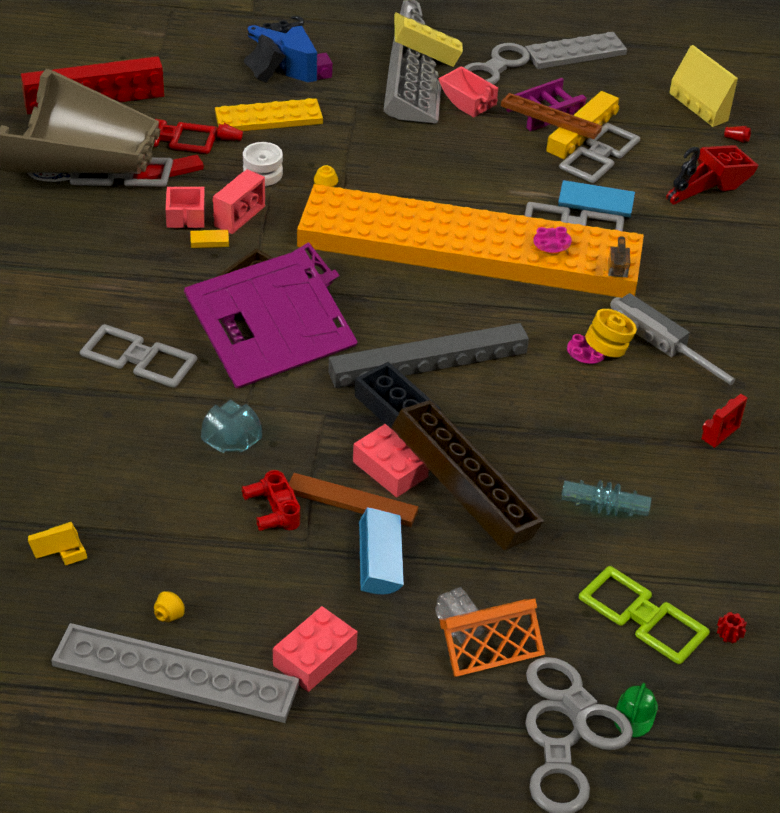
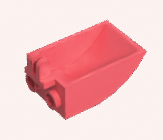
(469, 91)

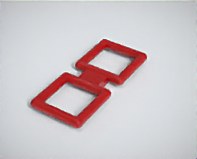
(173, 133)

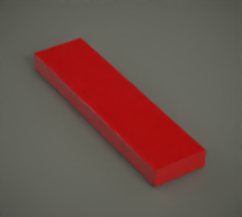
(179, 167)

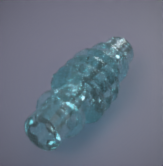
(606, 497)

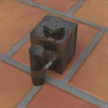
(619, 259)

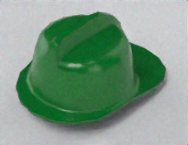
(639, 708)

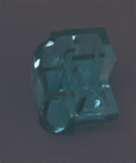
(231, 427)

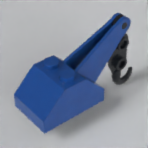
(292, 40)

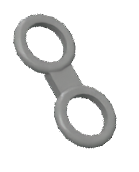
(498, 64)
(580, 703)
(557, 759)

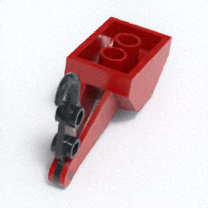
(718, 166)

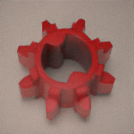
(731, 627)

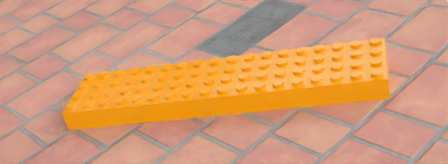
(463, 240)

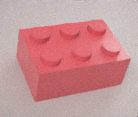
(239, 201)
(389, 461)
(315, 648)

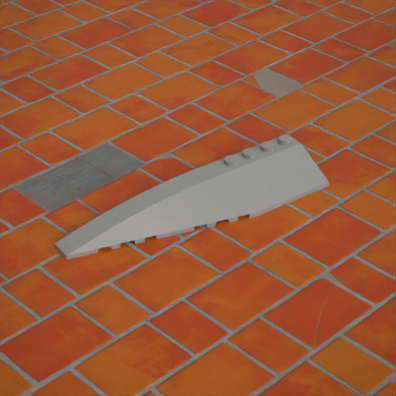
(412, 80)

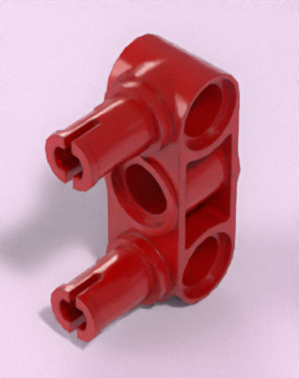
(281, 499)

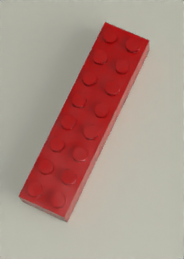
(117, 80)

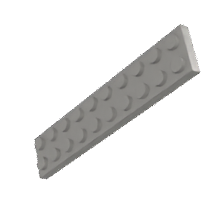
(176, 672)

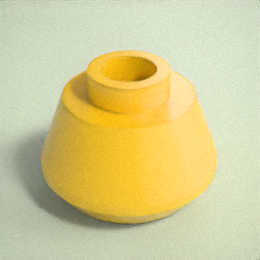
(326, 176)
(168, 607)

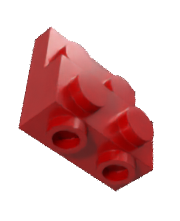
(724, 421)

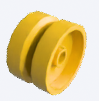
(610, 332)

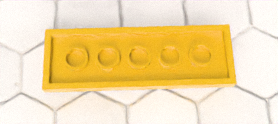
(270, 115)

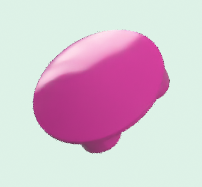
(552, 239)
(582, 351)

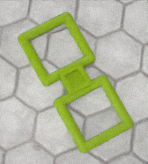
(645, 614)

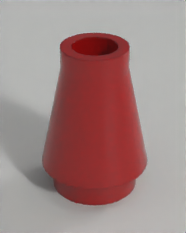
(228, 132)
(738, 133)

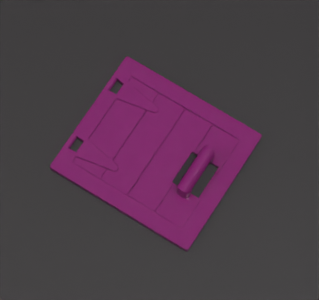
(283, 310)

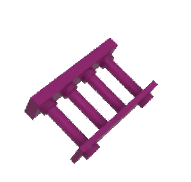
(546, 92)

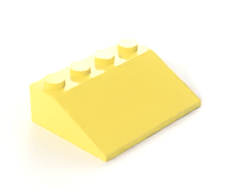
(427, 40)
(704, 87)

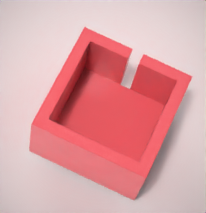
(185, 207)

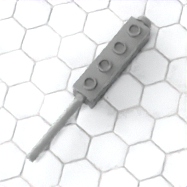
(662, 332)

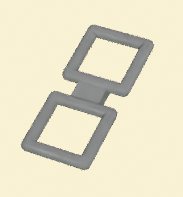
(599, 152)
(128, 181)
(582, 220)
(139, 355)

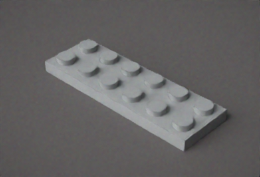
(576, 50)

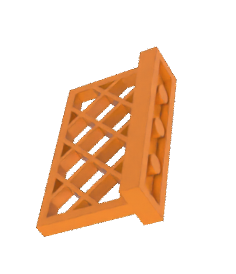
(487, 616)

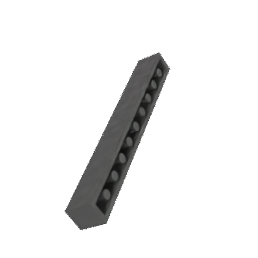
(432, 353)

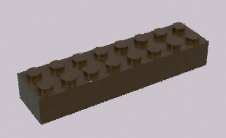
(467, 474)

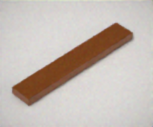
(551, 116)
(350, 498)

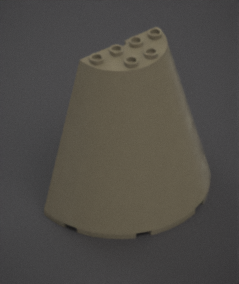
(79, 133)

